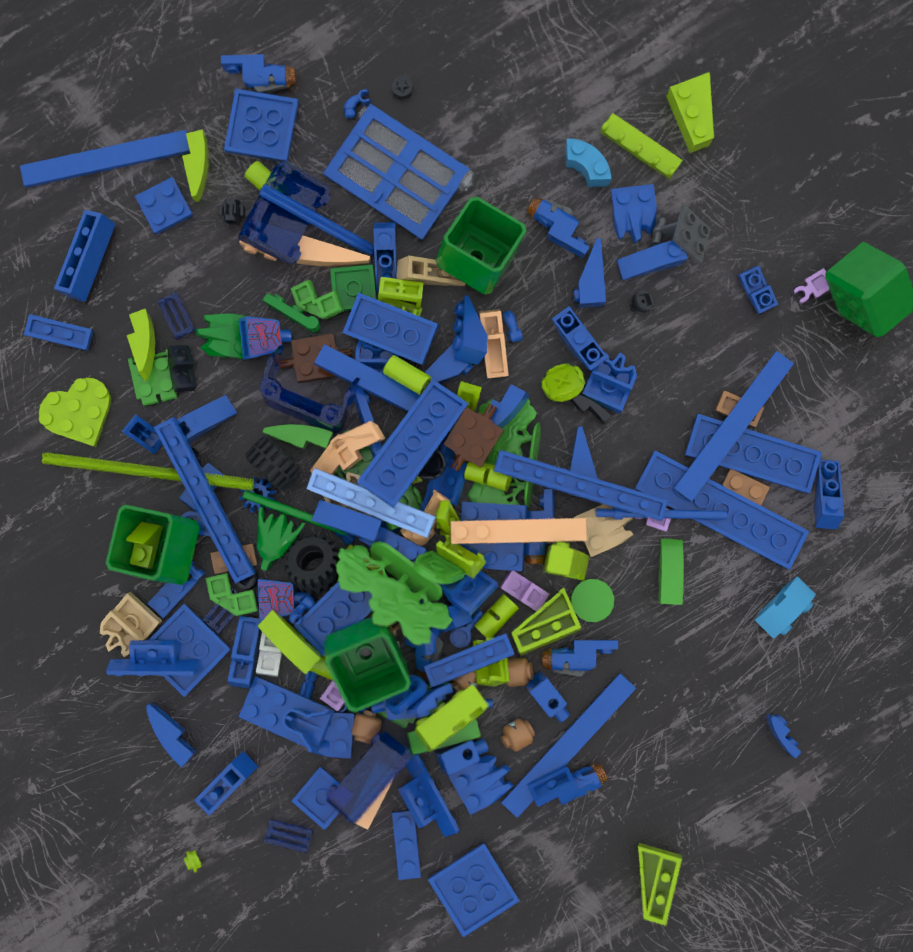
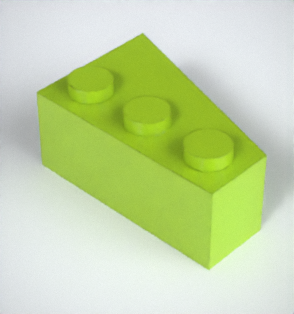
(693, 111)
(565, 561)
(549, 624)
(450, 718)
(658, 881)

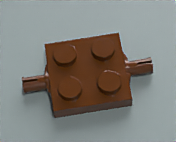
(304, 355)
(473, 437)

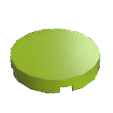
(563, 382)

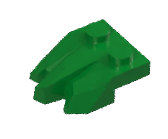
(222, 336)

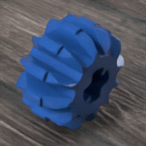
(263, 489)

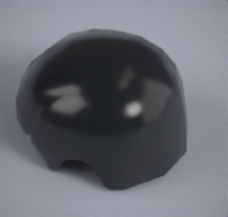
(434, 467)

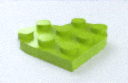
(78, 412)

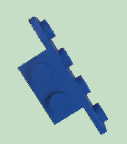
(450, 482)
(152, 658)
(425, 800)

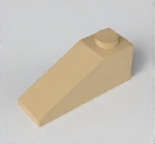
(425, 271)

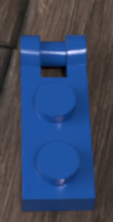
(172, 594)

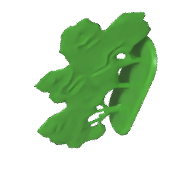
(511, 443)
(391, 598)

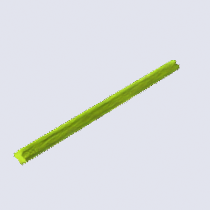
(141, 470)

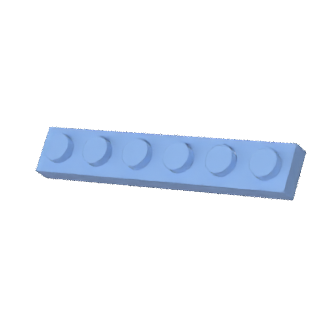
(361, 499)

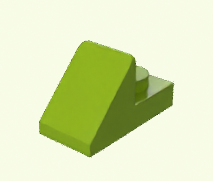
(470, 394)
(146, 543)

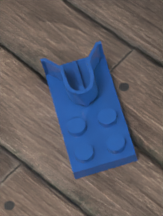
(390, 328)
(332, 613)
(287, 713)

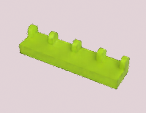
(640, 146)

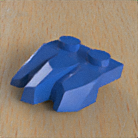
(634, 210)
(372, 356)
(611, 383)
(470, 592)
(338, 736)
(481, 783)

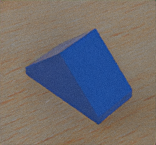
(143, 434)

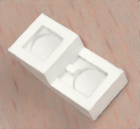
(269, 658)

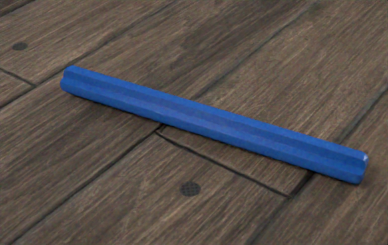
(316, 219)

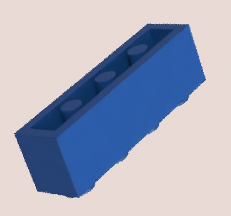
(84, 255)

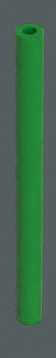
(284, 509)

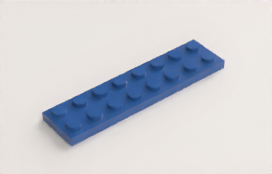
(745, 522)

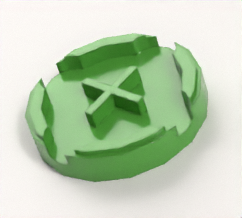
(592, 600)

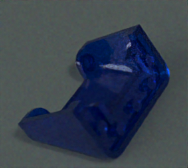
(276, 229)

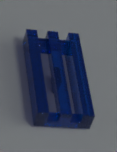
(183, 332)
(212, 624)
(268, 839)

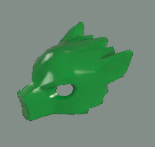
(274, 537)

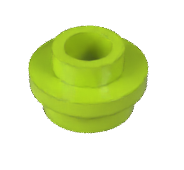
(192, 861)

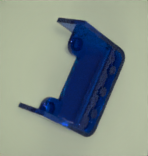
(328, 417)
(369, 777)

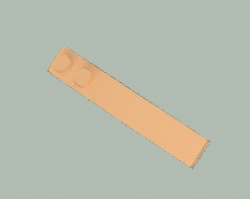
(320, 254)
(519, 531)

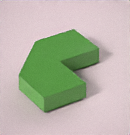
(307, 300)
(221, 593)

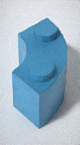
(588, 162)
(785, 607)

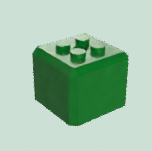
(481, 232)
(871, 289)
(173, 551)
(371, 677)

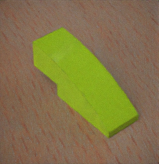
(197, 163)
(142, 342)
(289, 641)

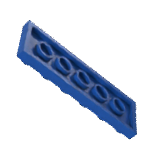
(412, 443)
(760, 456)

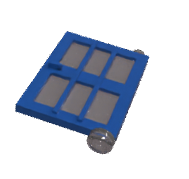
(397, 172)

